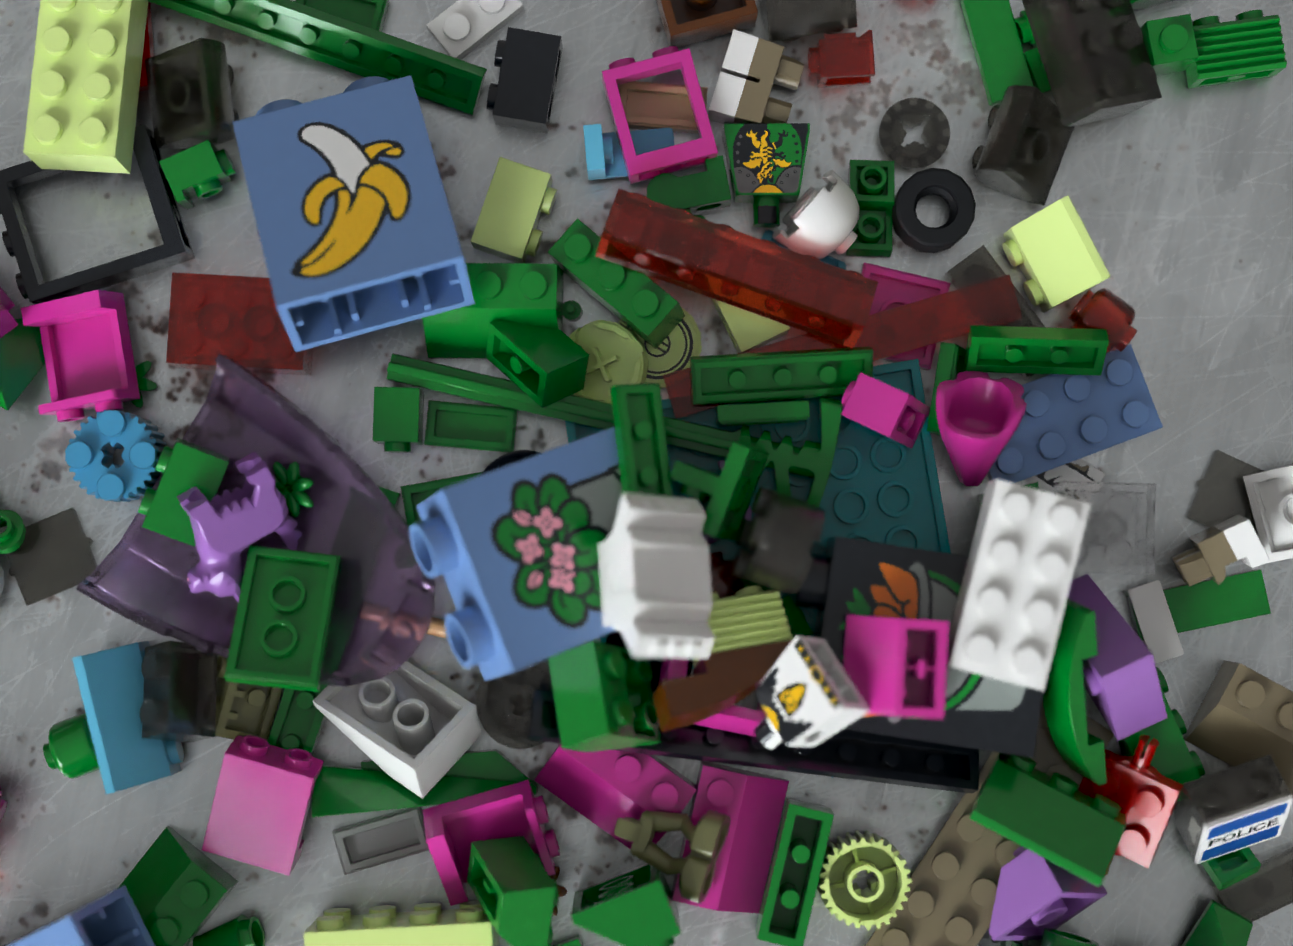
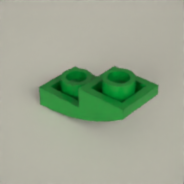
(875, 191)

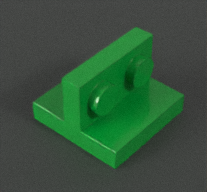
(727, 493)

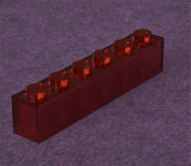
(737, 268)

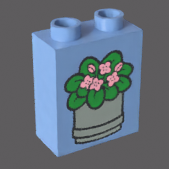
(523, 554)

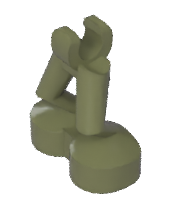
(705, 842)

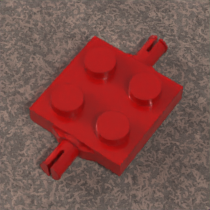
(1144, 799)

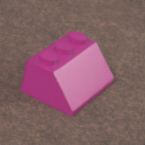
(615, 785)
(755, 812)

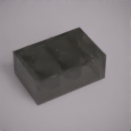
(1092, 58)

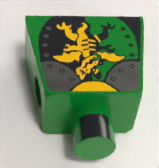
(766, 166)

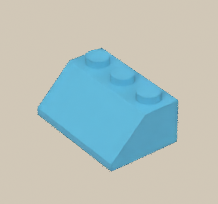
(112, 700)

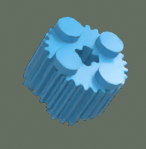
(93, 450)

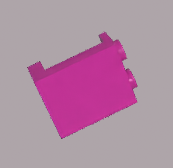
(85, 353)
(261, 804)
(486, 816)

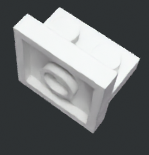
(1272, 509)

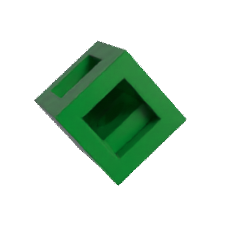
(197, 172)

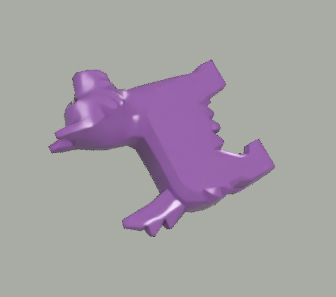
(234, 523)

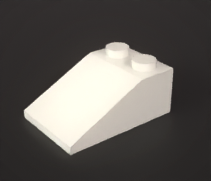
(404, 724)

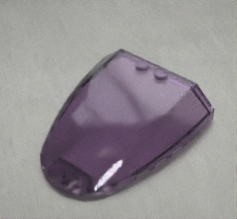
(381, 592)

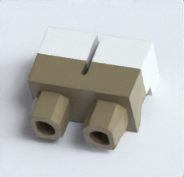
(747, 81)
(1219, 547)

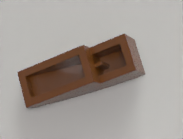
(714, 684)

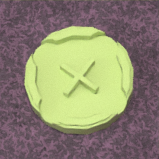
(614, 358)

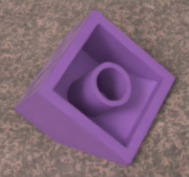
(1037, 896)

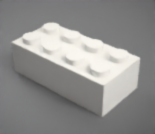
(1016, 583)

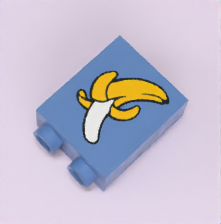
(351, 212)

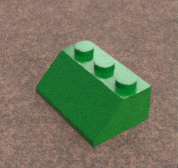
(500, 292)
(1050, 816)
(176, 889)
(629, 909)

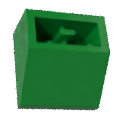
(603, 698)
(513, 890)

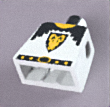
(806, 696)

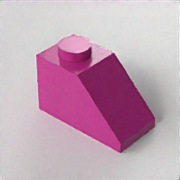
(884, 409)

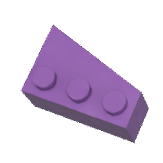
(1123, 673)

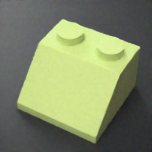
(1054, 255)

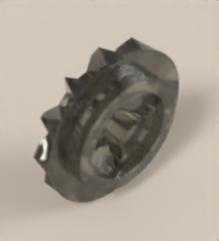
(913, 113)

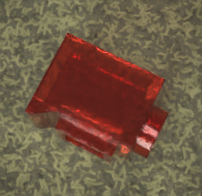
(842, 60)

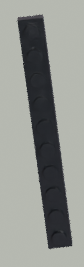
(842, 755)

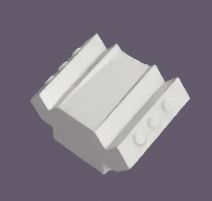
(658, 577)

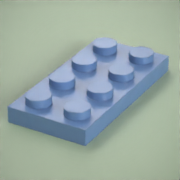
(1078, 417)

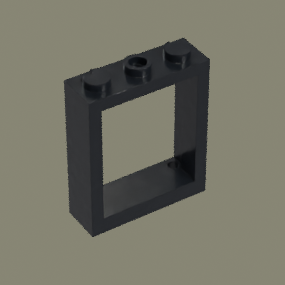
(165, 208)

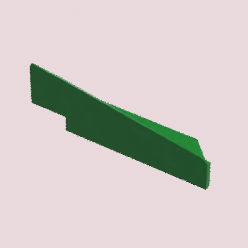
(371, 789)

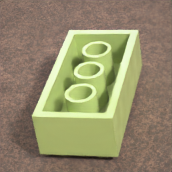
(85, 84)
(422, 927)

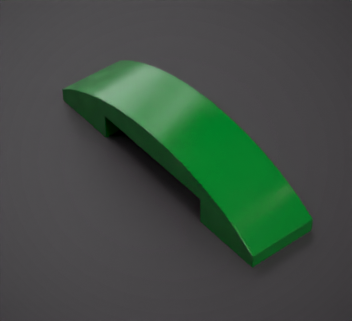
(1065, 694)

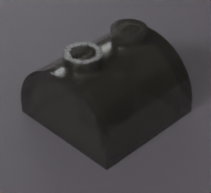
(191, 95)
(1022, 145)

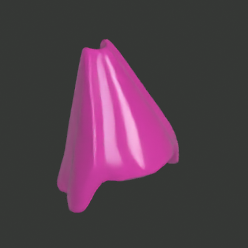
(977, 421)

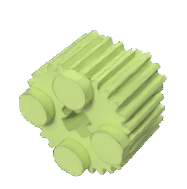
(884, 890)

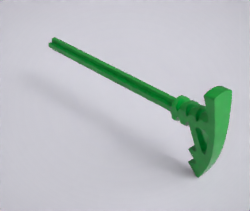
(809, 460)

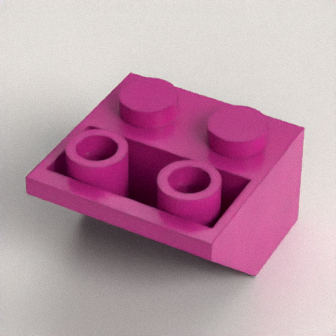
(898, 664)

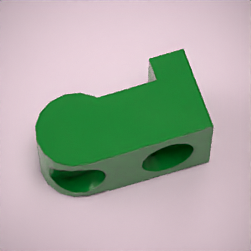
(694, 191)

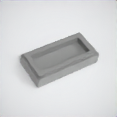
(380, 839)

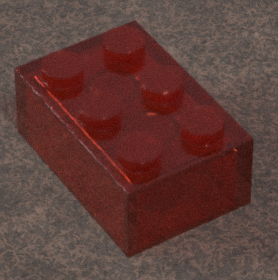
(233, 319)

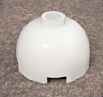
(821, 220)

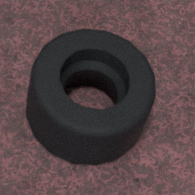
(941, 183)

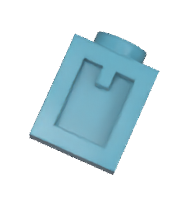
(605, 155)

